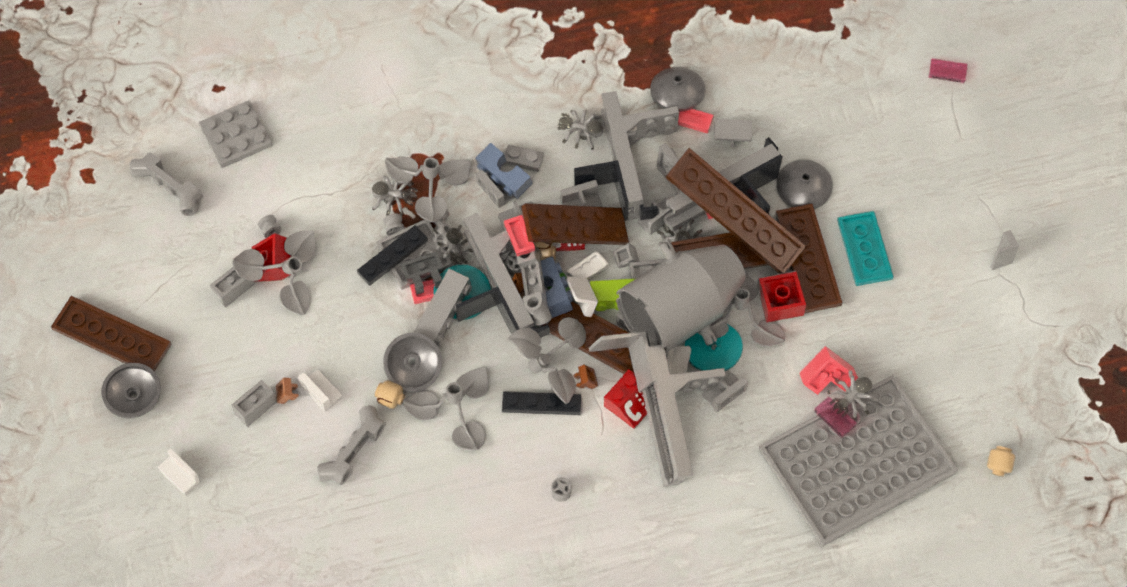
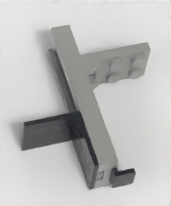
(622, 168)
(745, 174)
(491, 257)

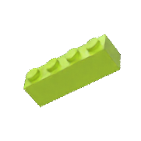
(606, 292)

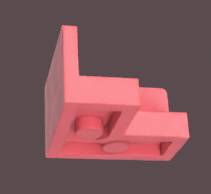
(825, 369)

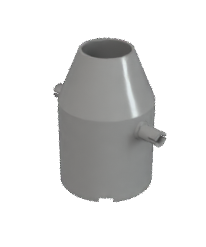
(682, 294)

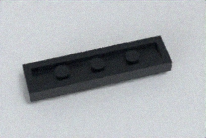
(392, 255)
(539, 403)

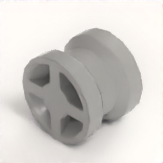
(393, 223)
(269, 225)
(512, 263)
(563, 485)

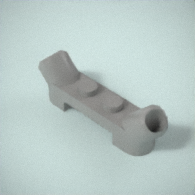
(152, 166)
(534, 288)
(341, 469)

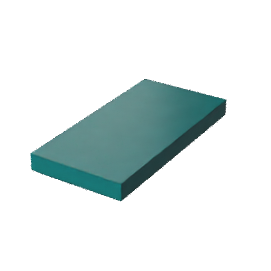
(865, 248)

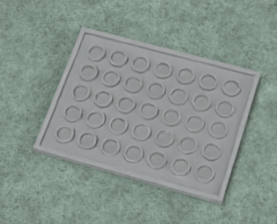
(866, 472)

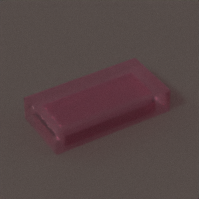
(947, 70)
(839, 424)

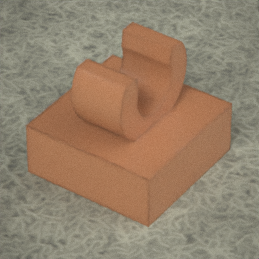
(284, 391)

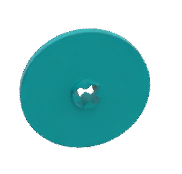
(478, 282)
(726, 354)

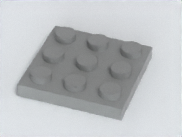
(235, 134)
(427, 248)

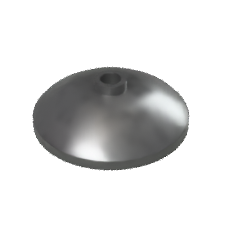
(677, 88)
(799, 192)
(426, 366)
(130, 380)

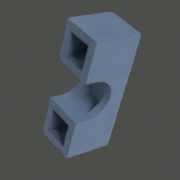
(514, 182)
(557, 297)

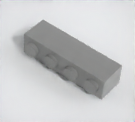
(443, 306)

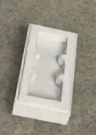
(589, 267)

